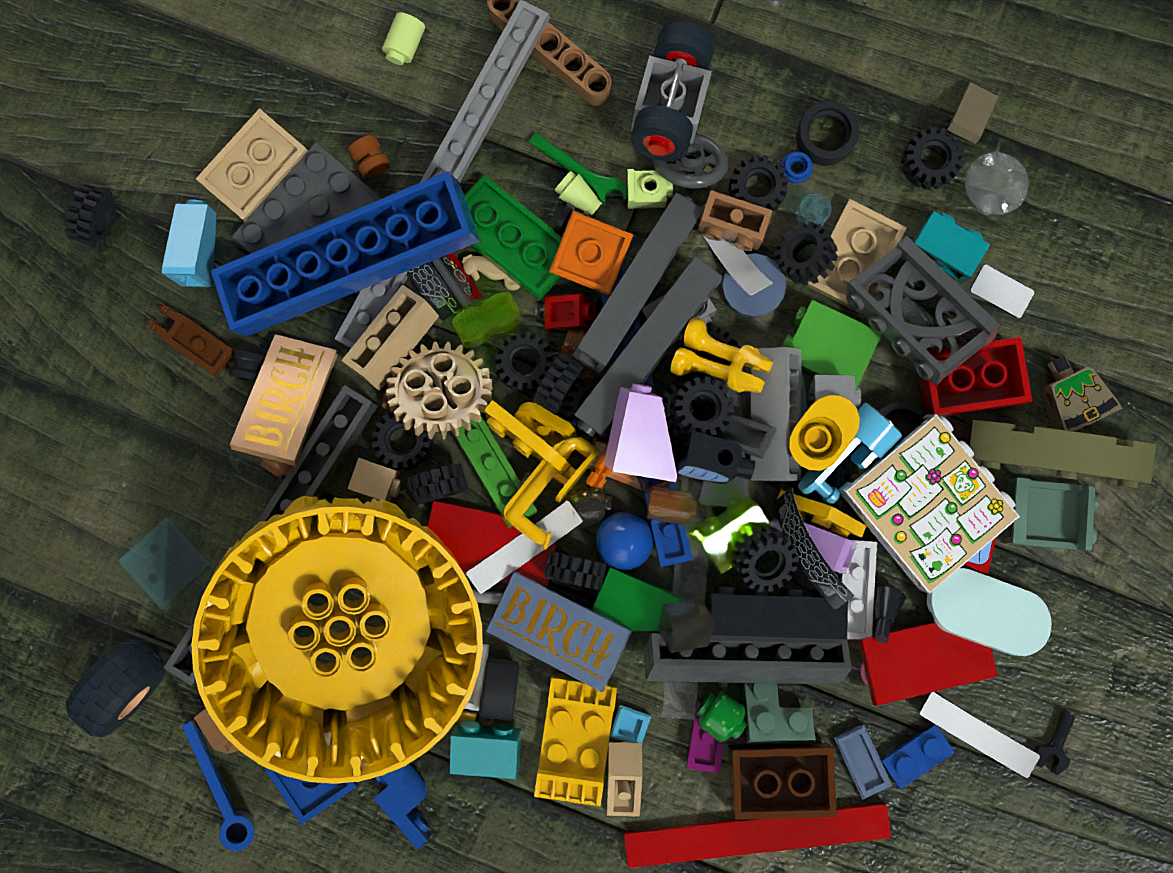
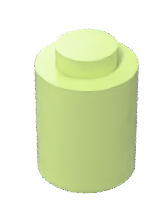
(403, 38)

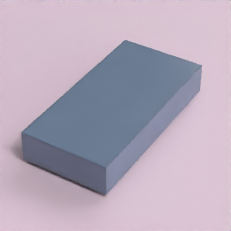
(862, 761)

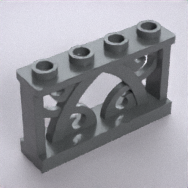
(919, 267)

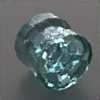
(816, 205)

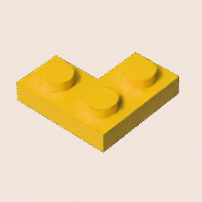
(828, 517)

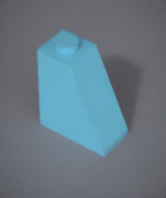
(191, 245)

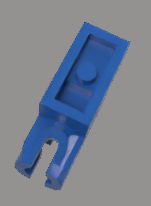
(403, 792)

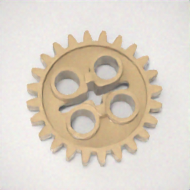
(462, 375)

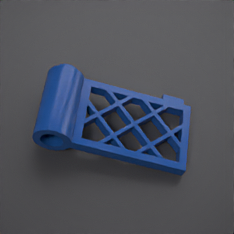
(237, 824)

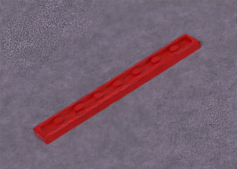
(755, 836)

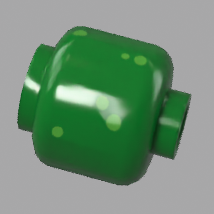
(721, 716)

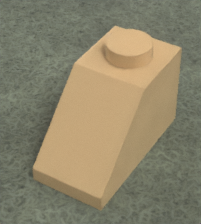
(624, 779)

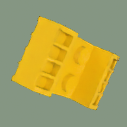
(575, 741)

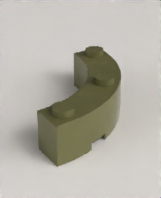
(1063, 451)

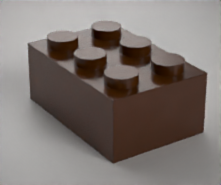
(782, 781)

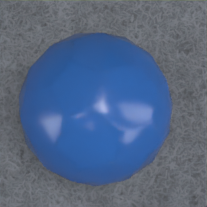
(624, 541)

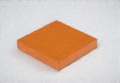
(591, 253)

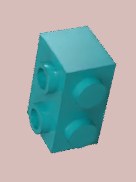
(951, 246)
(485, 750)

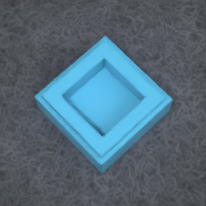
(630, 725)

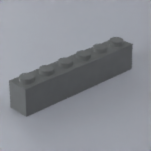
(750, 660)

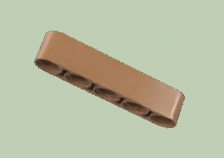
(560, 57)

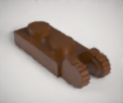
(194, 341)

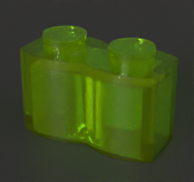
(495, 316)

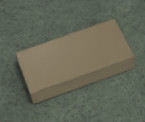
(972, 113)

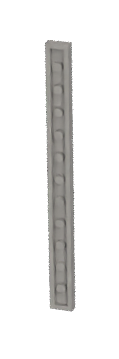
(461, 141)

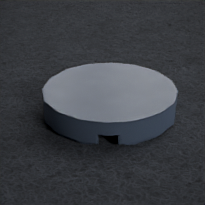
(761, 302)

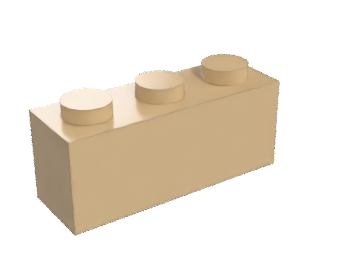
(390, 336)

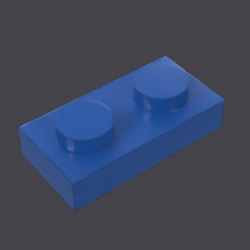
(917, 756)

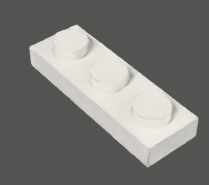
(861, 582)

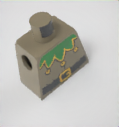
(1076, 397)

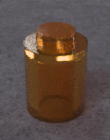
(670, 505)

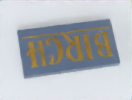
(559, 631)

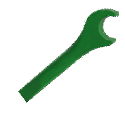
(599, 184)

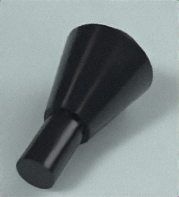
(887, 604)

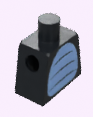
(711, 459)

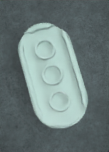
(991, 613)

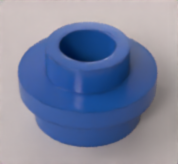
(801, 159)

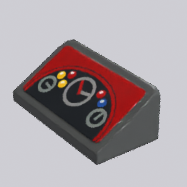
(458, 281)

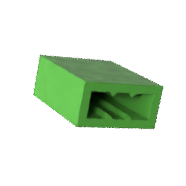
(831, 342)

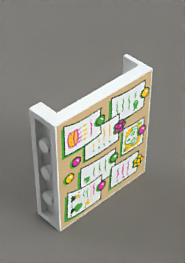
(930, 503)

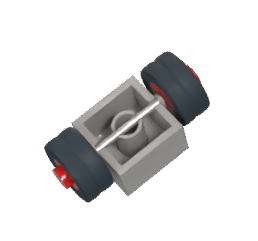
(672, 92)

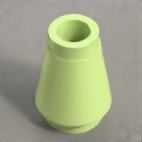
(578, 193)

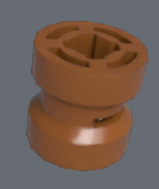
(369, 157)

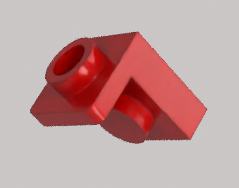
(569, 312)

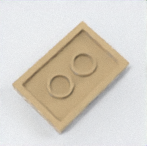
(251, 164)
(861, 241)

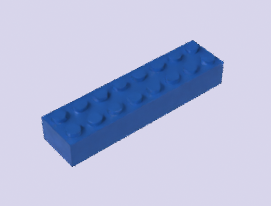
(345, 255)

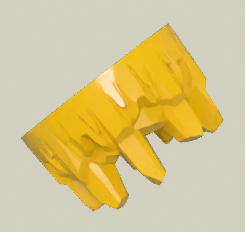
(354, 713)

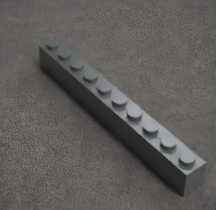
(309, 478)

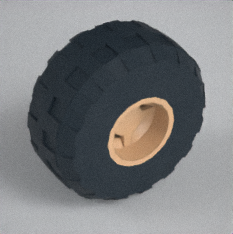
(115, 687)

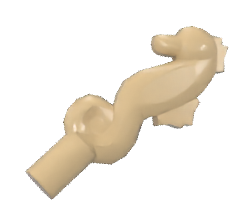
(472, 264)

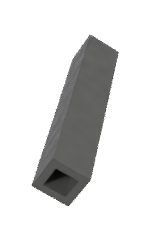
(638, 282)
(649, 345)

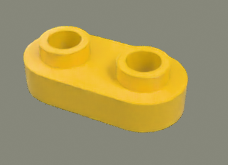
(544, 423)

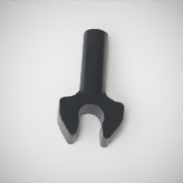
(1056, 745)

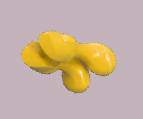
(737, 380)

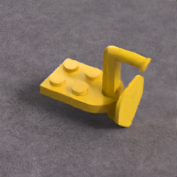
(552, 465)

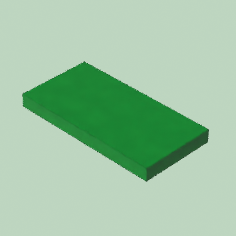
(513, 237)

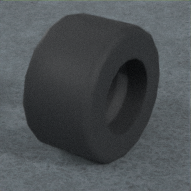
(499, 689)

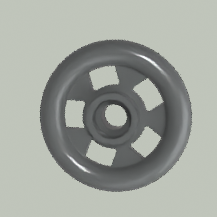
(694, 163)

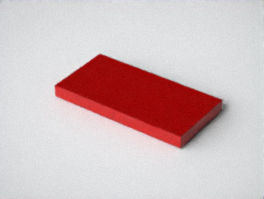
(479, 534)
(922, 662)

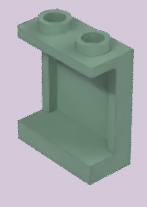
(1052, 514)

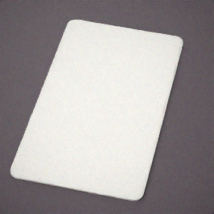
(1002, 291)

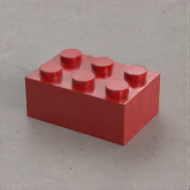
(986, 381)

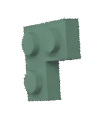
(772, 724)

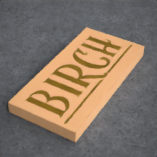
(284, 400)

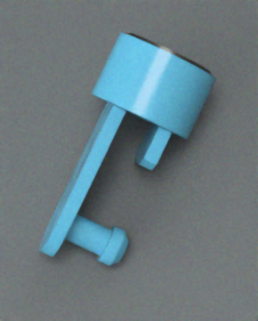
(877, 438)

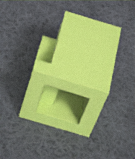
(641, 198)

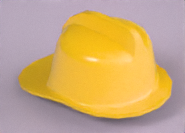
(824, 432)

